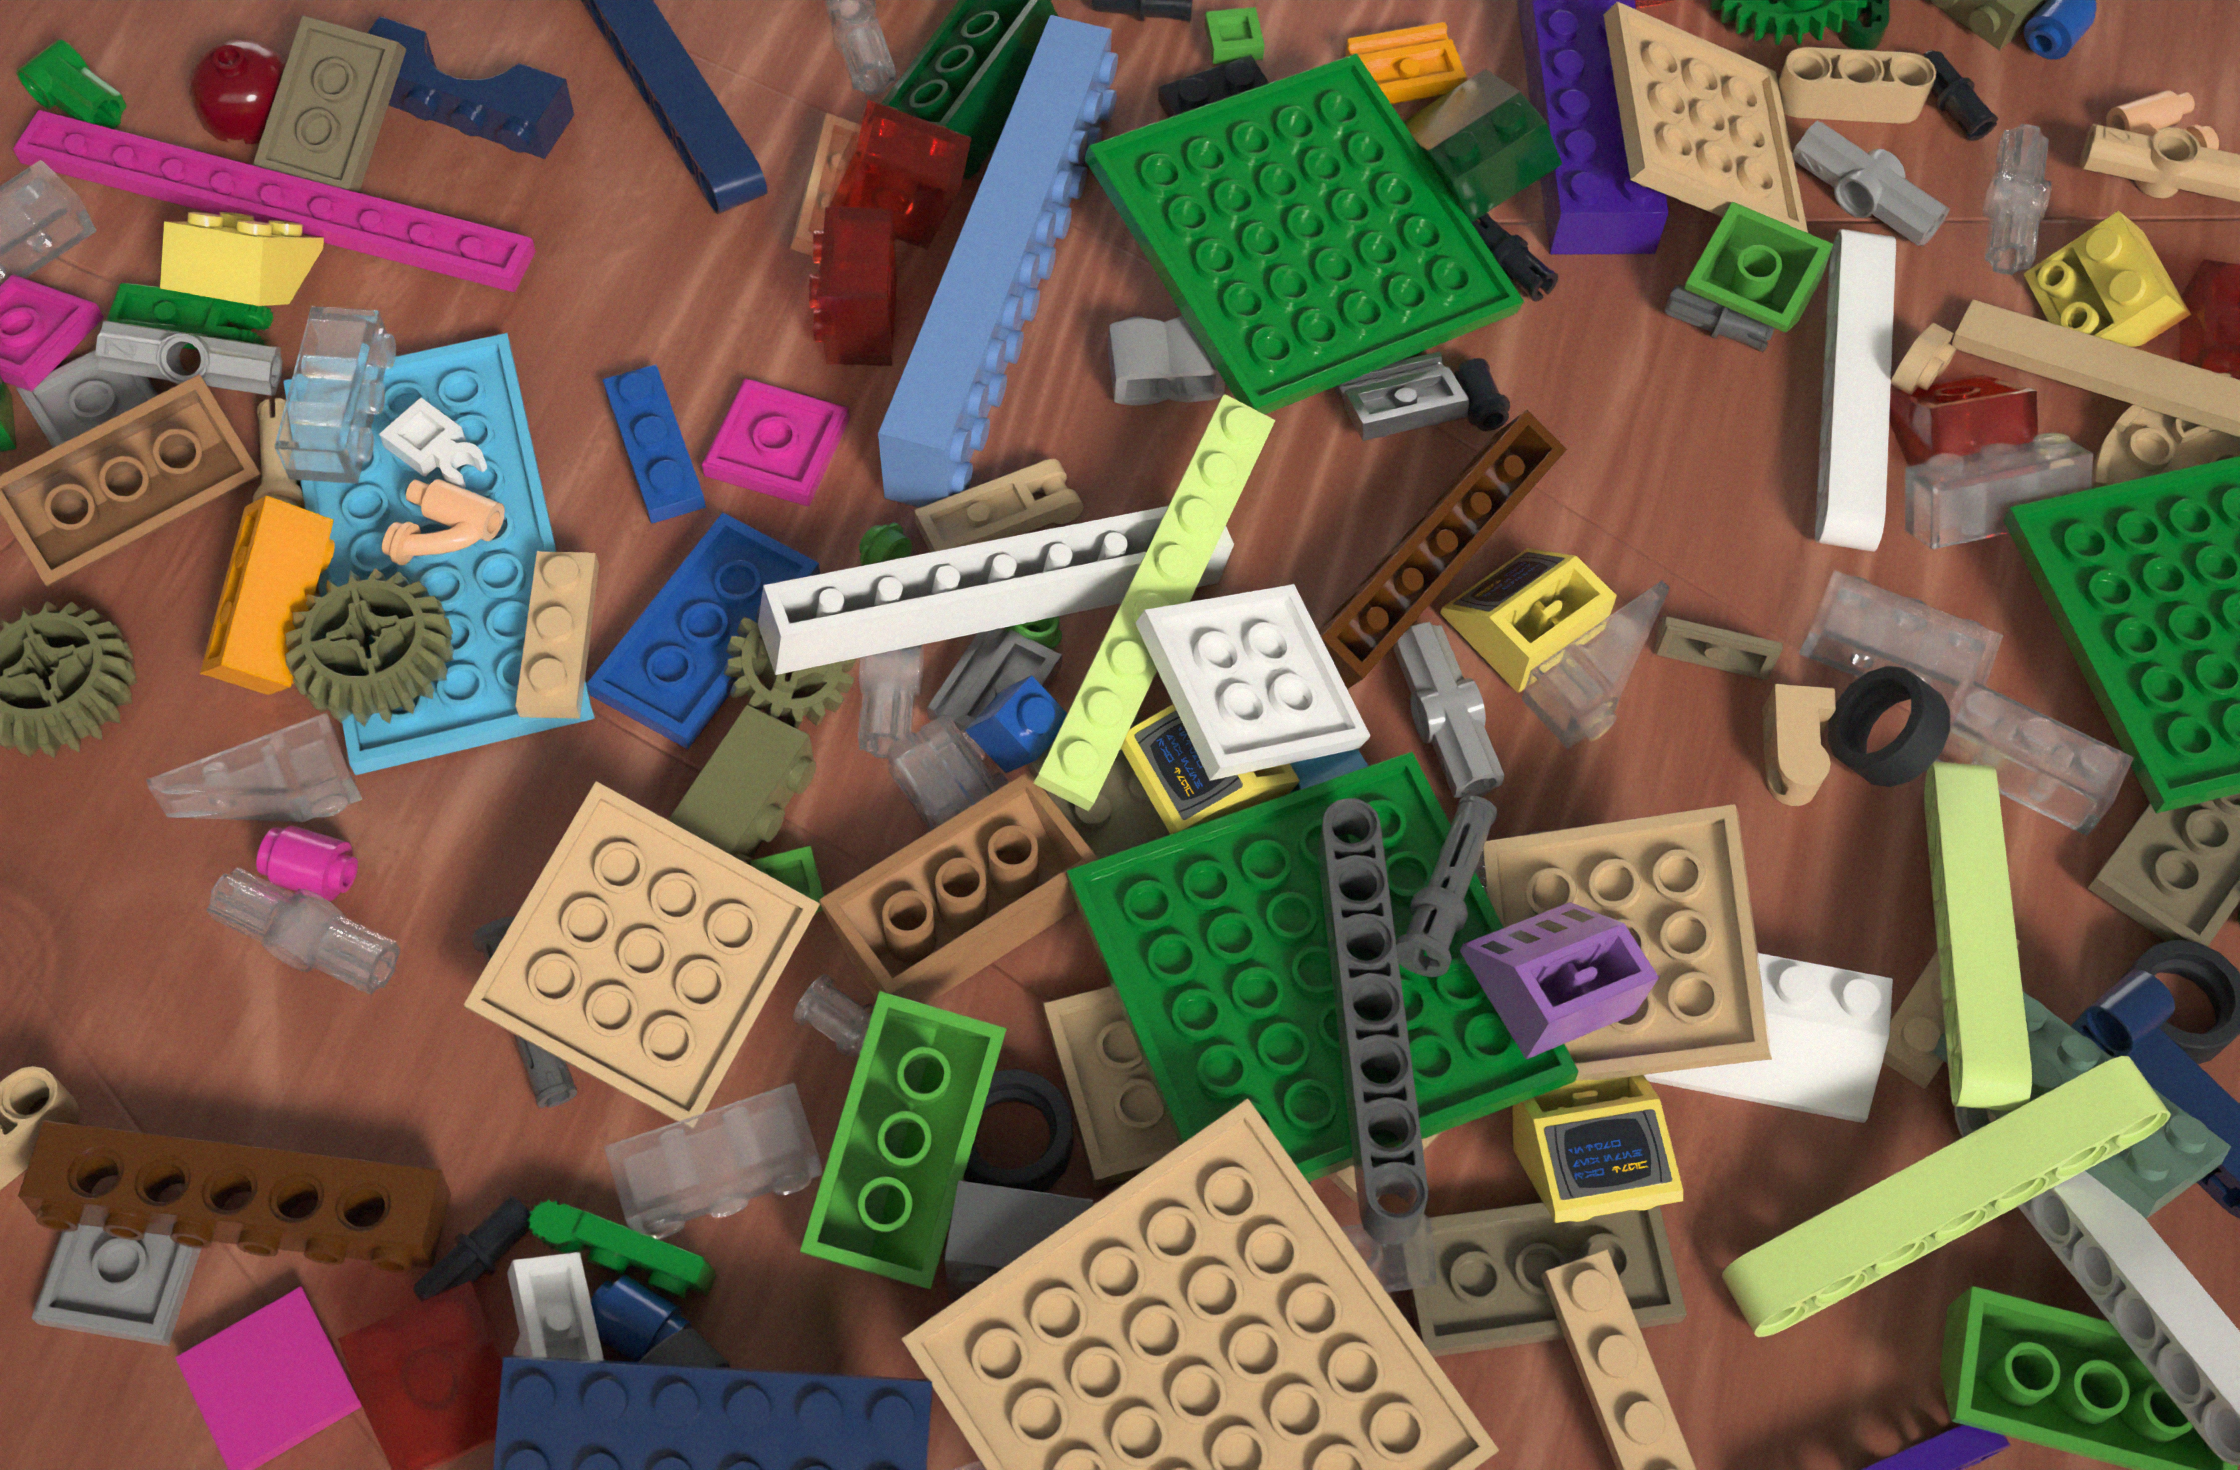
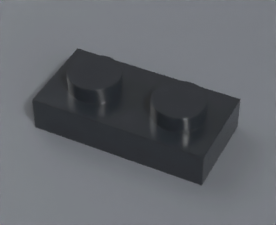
(1210, 86)

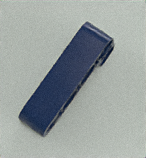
(2128, 1024)

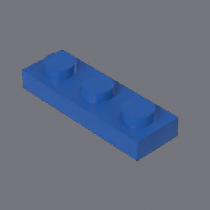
(654, 444)

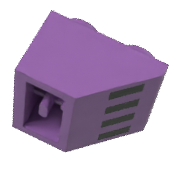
(1560, 975)

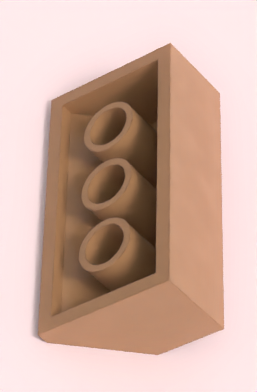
(123, 480)
(959, 894)

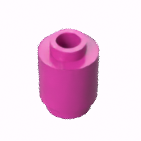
(307, 861)

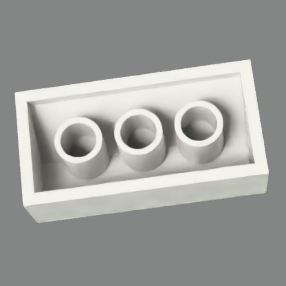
(1824, 1042)

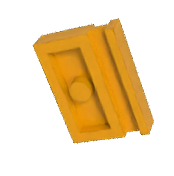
(1410, 61)

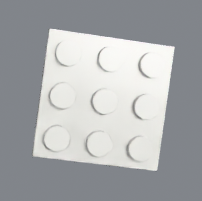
(1251, 681)

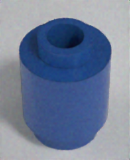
(2059, 26)
(634, 1317)

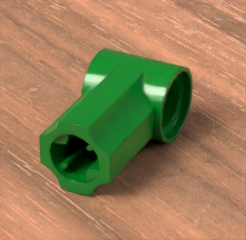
(64, 80)

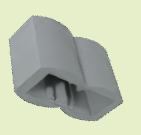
(1160, 363)

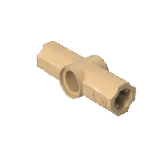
(2162, 162)

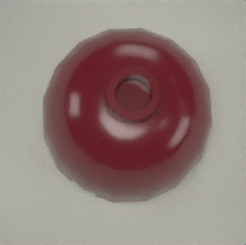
(236, 89)

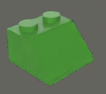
(1760, 267)

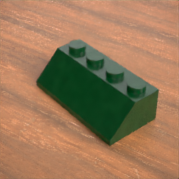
(973, 70)

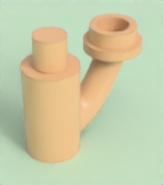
(2159, 112)
(467, 514)

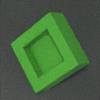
(1234, 35)
(795, 870)

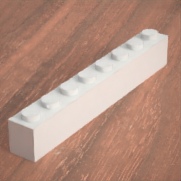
(959, 591)

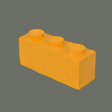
(267, 580)

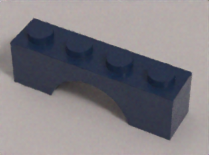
(516, 108)

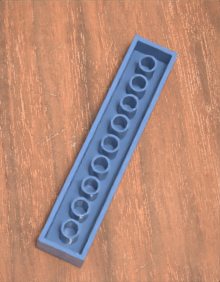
(997, 266)

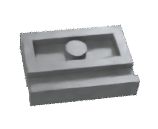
(1403, 397)
(986, 668)

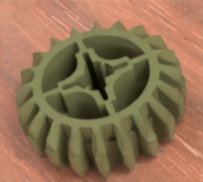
(335, 632)
(87, 683)

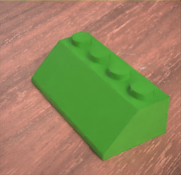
(903, 1140)
(2062, 1385)

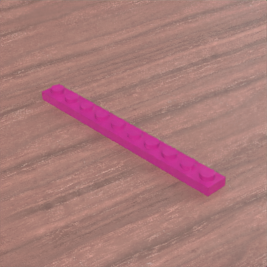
(325, 211)

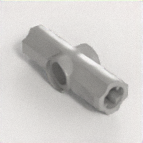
(1870, 183)
(157, 351)
(1448, 711)

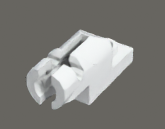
(553, 1308)

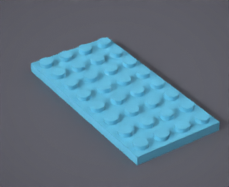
(480, 586)

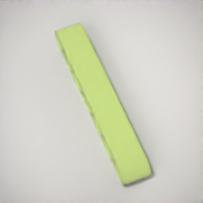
(1976, 939)
(1945, 1196)

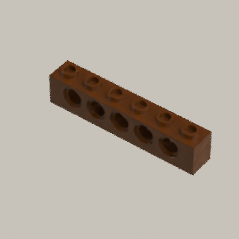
(1438, 546)
(76, 1157)

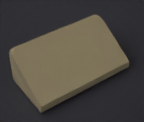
(1716, 648)

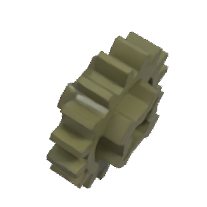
(775, 698)

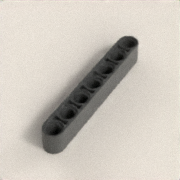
(1370, 1043)

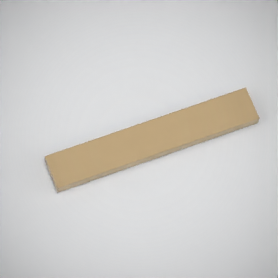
(2101, 366)

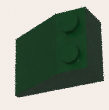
(1484, 142)

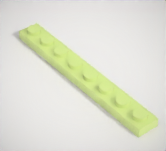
(1165, 577)

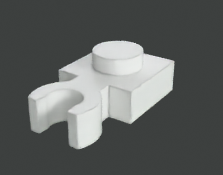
(431, 440)

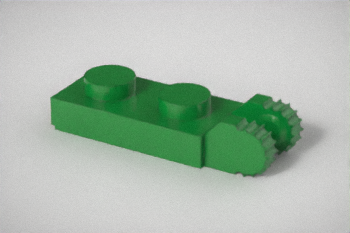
(188, 313)
(618, 1247)

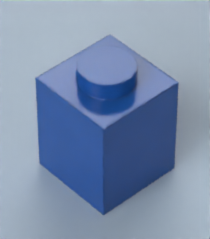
(1018, 724)

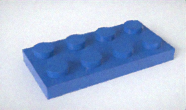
(675, 653)

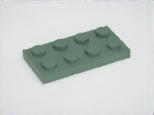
(2146, 1172)

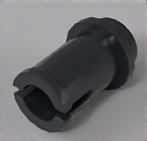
(1486, 405)

